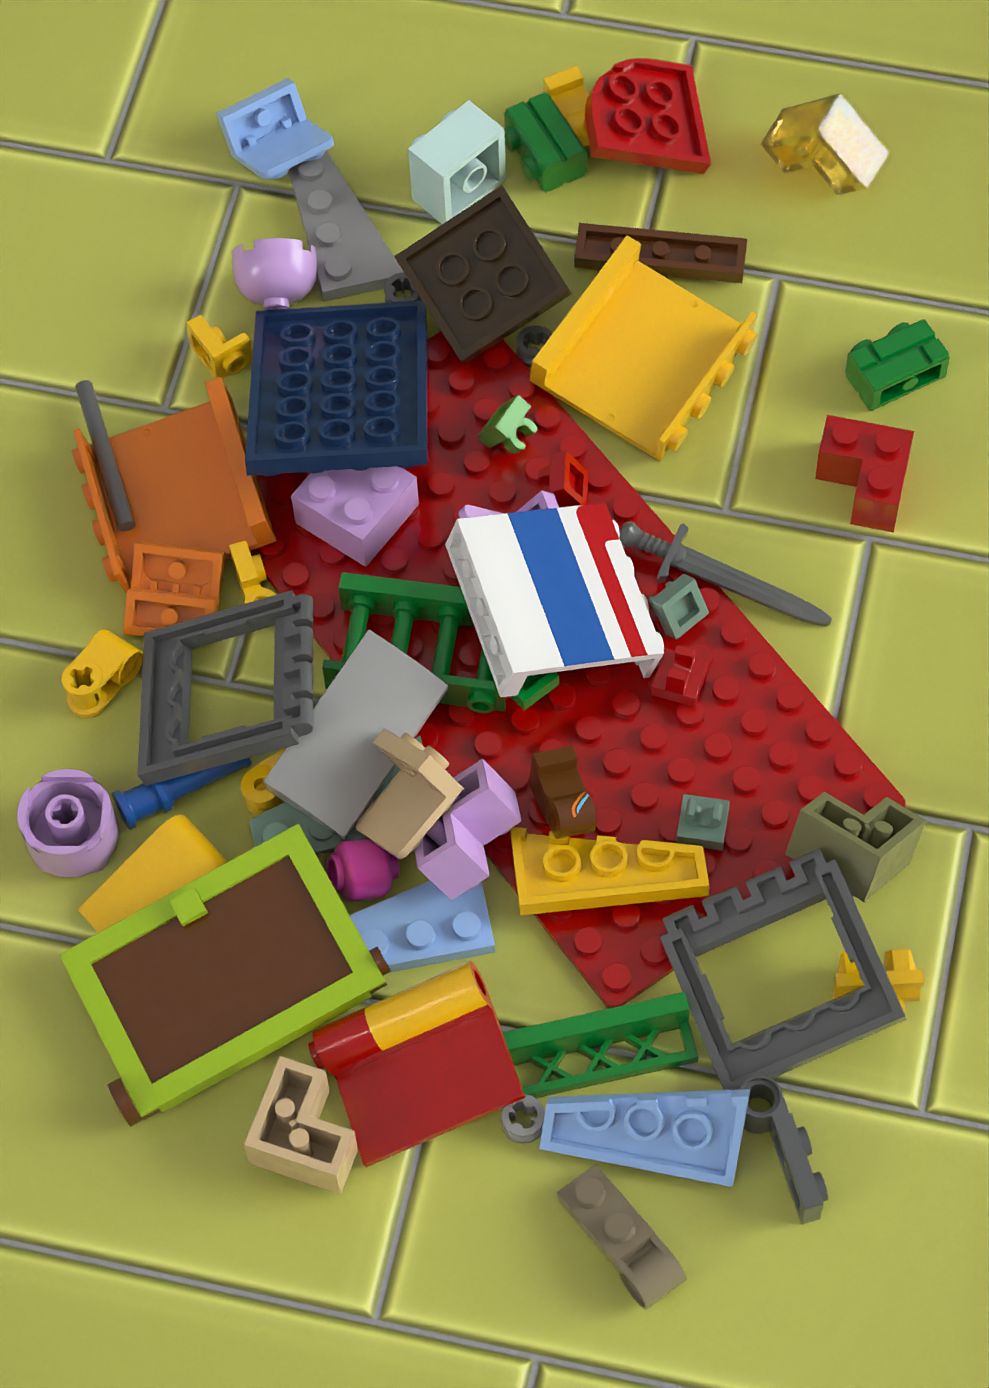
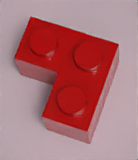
(870, 459)

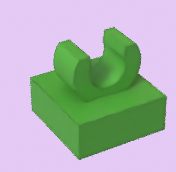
(504, 424)

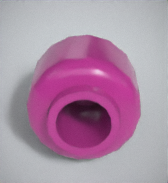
(361, 870)

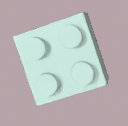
(457, 162)

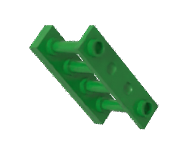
(407, 603)

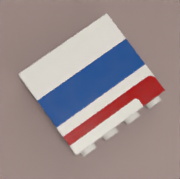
(552, 593)

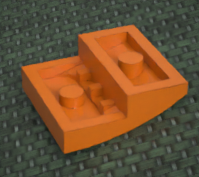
(171, 586)

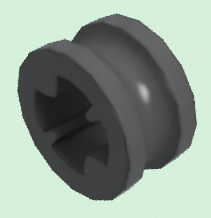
(396, 283)
(534, 335)

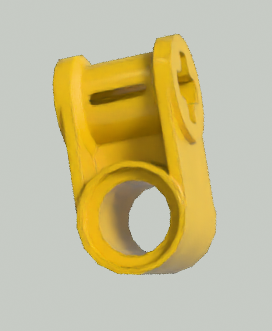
(100, 670)

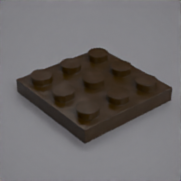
(483, 275)

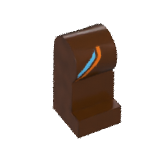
(561, 792)

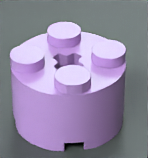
(68, 823)

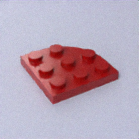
(648, 116)

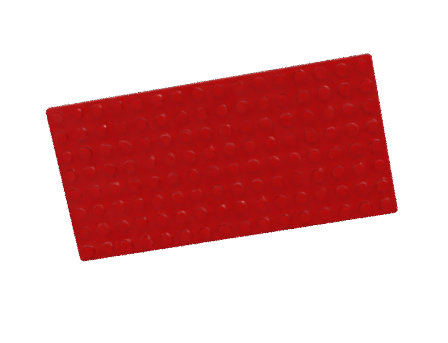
(747, 741)

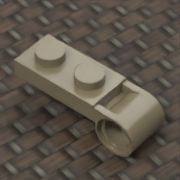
(622, 1236)

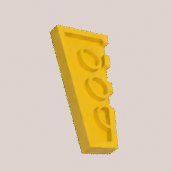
(602, 872)

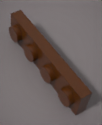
(665, 252)

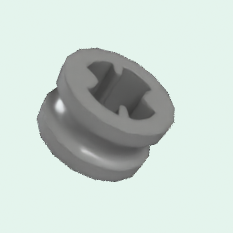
(516, 1131)

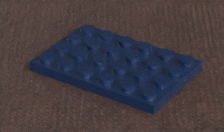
(338, 389)

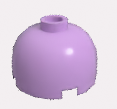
(274, 272)

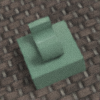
(679, 606)
(703, 822)

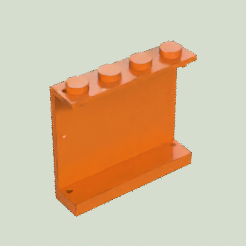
(181, 485)

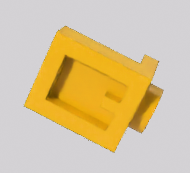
(216, 353)

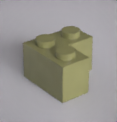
(865, 846)

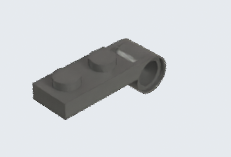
(791, 1146)

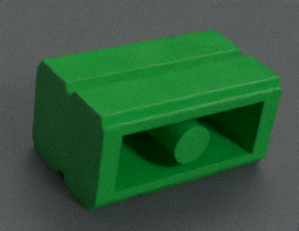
(544, 142)
(896, 363)

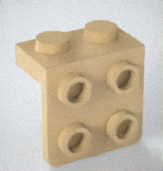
(412, 798)

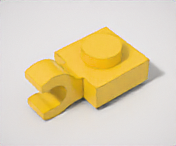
(249, 572)

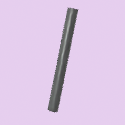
(105, 456)

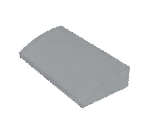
(337, 765)

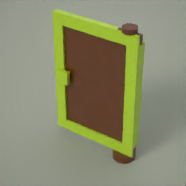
(222, 974)

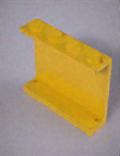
(640, 353)

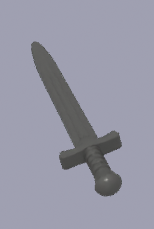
(719, 574)

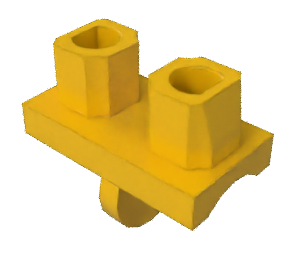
(899, 968)

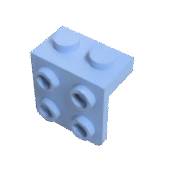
(272, 131)

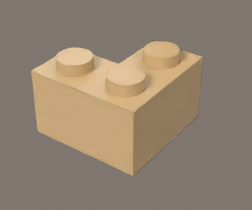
(290, 1135)

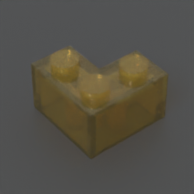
(830, 139)

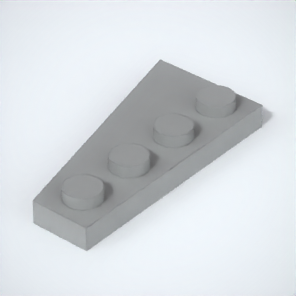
(346, 243)

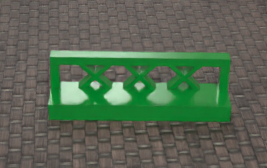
(603, 1029)

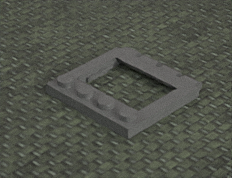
(167, 688)
(804, 1035)

